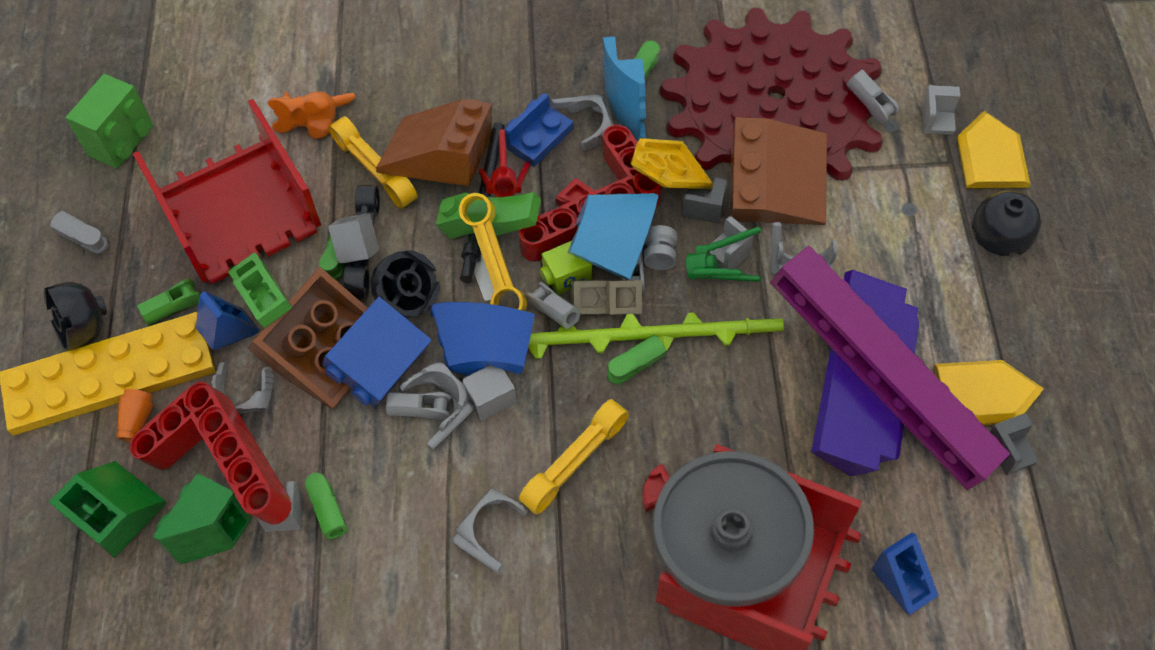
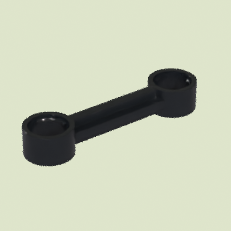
(357, 273)

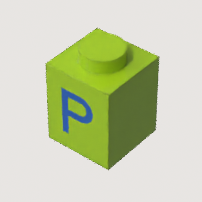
(562, 268)

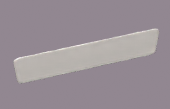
(483, 279)

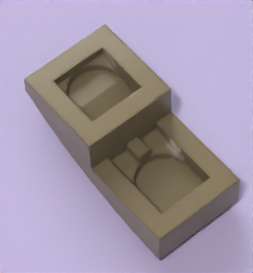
(607, 296)

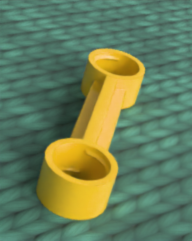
(348, 139)
(491, 250)
(544, 487)

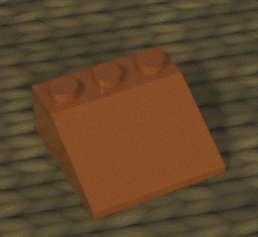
(440, 143)
(777, 172)
(306, 333)

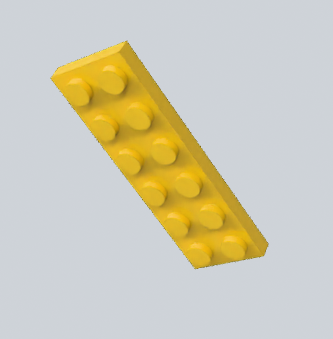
(101, 371)

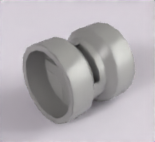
(660, 245)

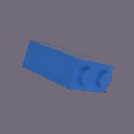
(375, 353)

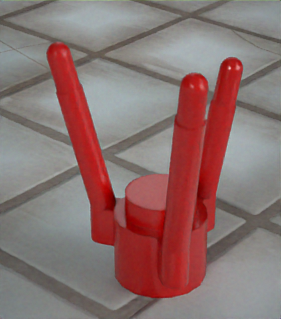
(503, 179)

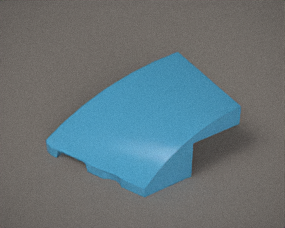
(625, 88)
(613, 231)

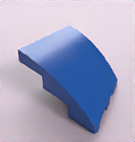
(482, 336)

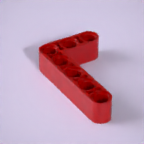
(618, 153)
(211, 416)

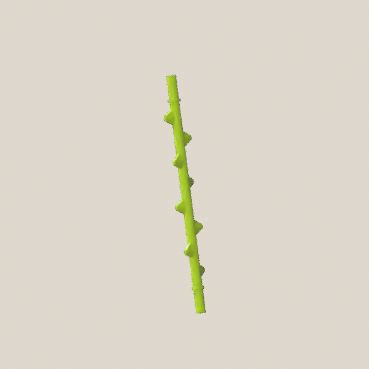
(633, 330)

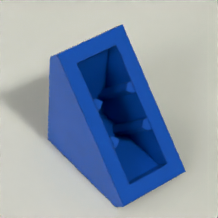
(222, 321)
(906, 574)

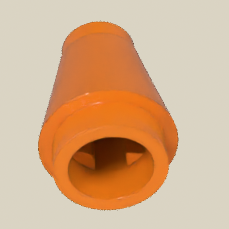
(133, 413)

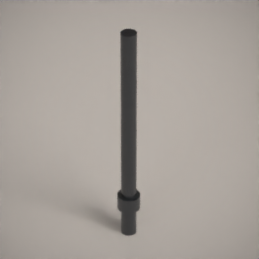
(471, 251)

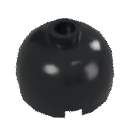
(1007, 223)
(406, 282)
(75, 313)

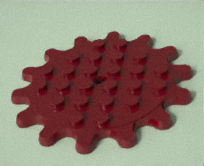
(790, 59)

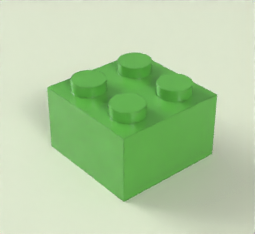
(110, 121)

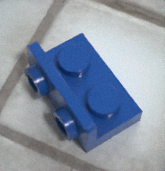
(537, 130)

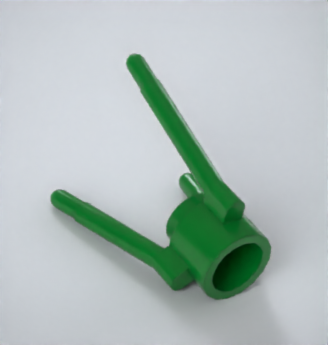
(705, 266)

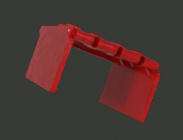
(238, 205)
(789, 617)

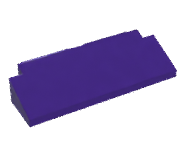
(852, 423)

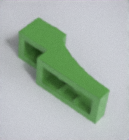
(511, 214)
(259, 290)

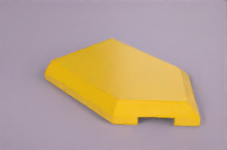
(992, 155)
(669, 164)
(989, 389)

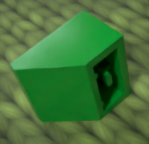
(108, 505)
(202, 521)

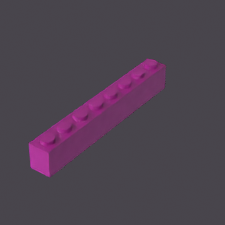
(889, 368)

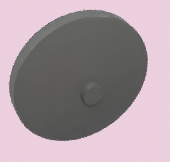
(733, 528)

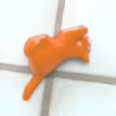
(311, 111)

